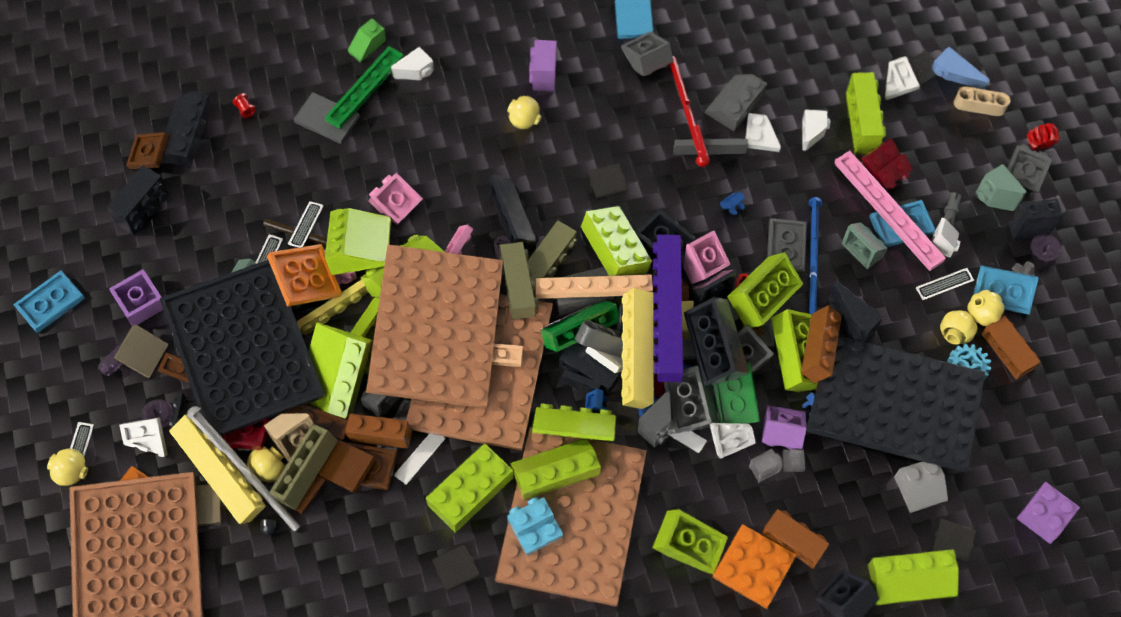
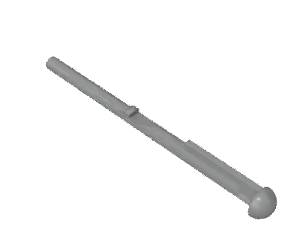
(194, 414)

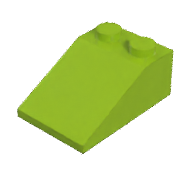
(690, 541)

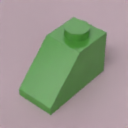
(367, 40)

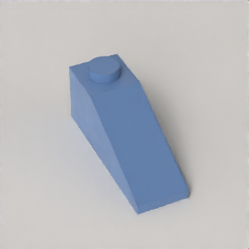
(957, 69)

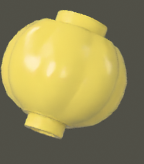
(524, 112)
(986, 307)
(958, 327)
(266, 464)
(67, 467)

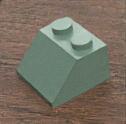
(1001, 189)
(863, 245)

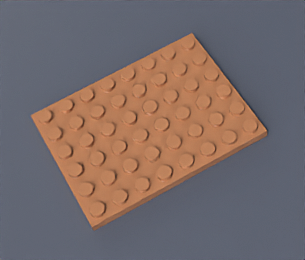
(435, 326)
(509, 394)
(594, 524)
(136, 548)

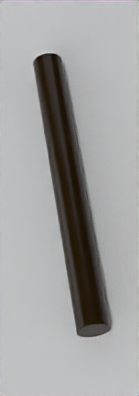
(290, 230)

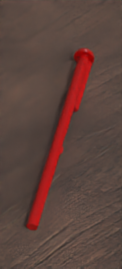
(703, 158)

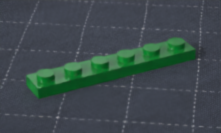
(363, 88)

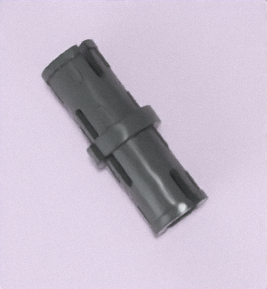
(951, 209)

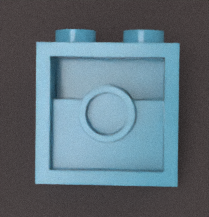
(534, 525)

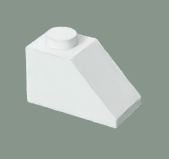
(413, 66)
(814, 127)
(946, 238)

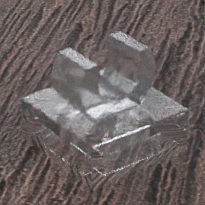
(1028, 268)
(793, 460)

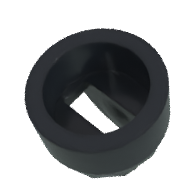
(268, 526)

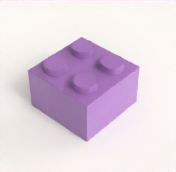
(543, 65)
(137, 297)
(1048, 512)

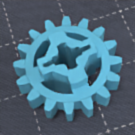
(973, 359)

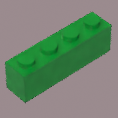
(563, 332)

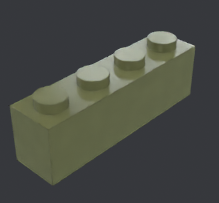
(552, 252)
(517, 280)
(303, 466)

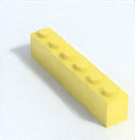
(637, 349)
(218, 471)

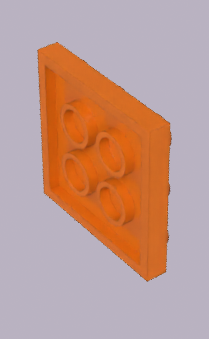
(303, 275)
(754, 566)

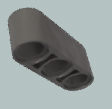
(600, 338)

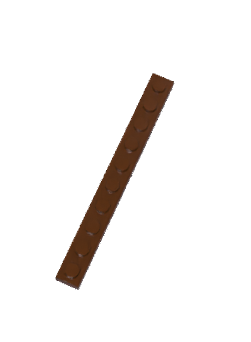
(335, 425)

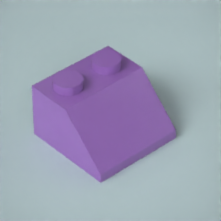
(784, 427)

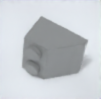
(922, 485)

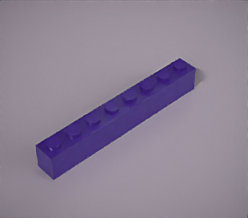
(669, 308)

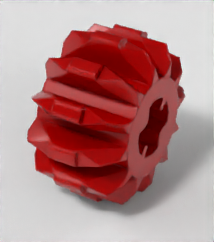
(1043, 136)

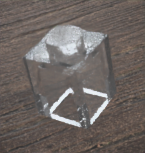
(766, 465)

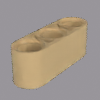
(981, 101)

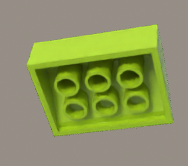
(356, 240)
(340, 366)
(574, 423)

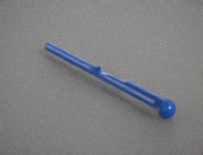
(815, 203)

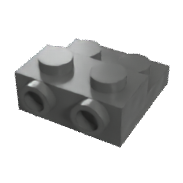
(1029, 167)

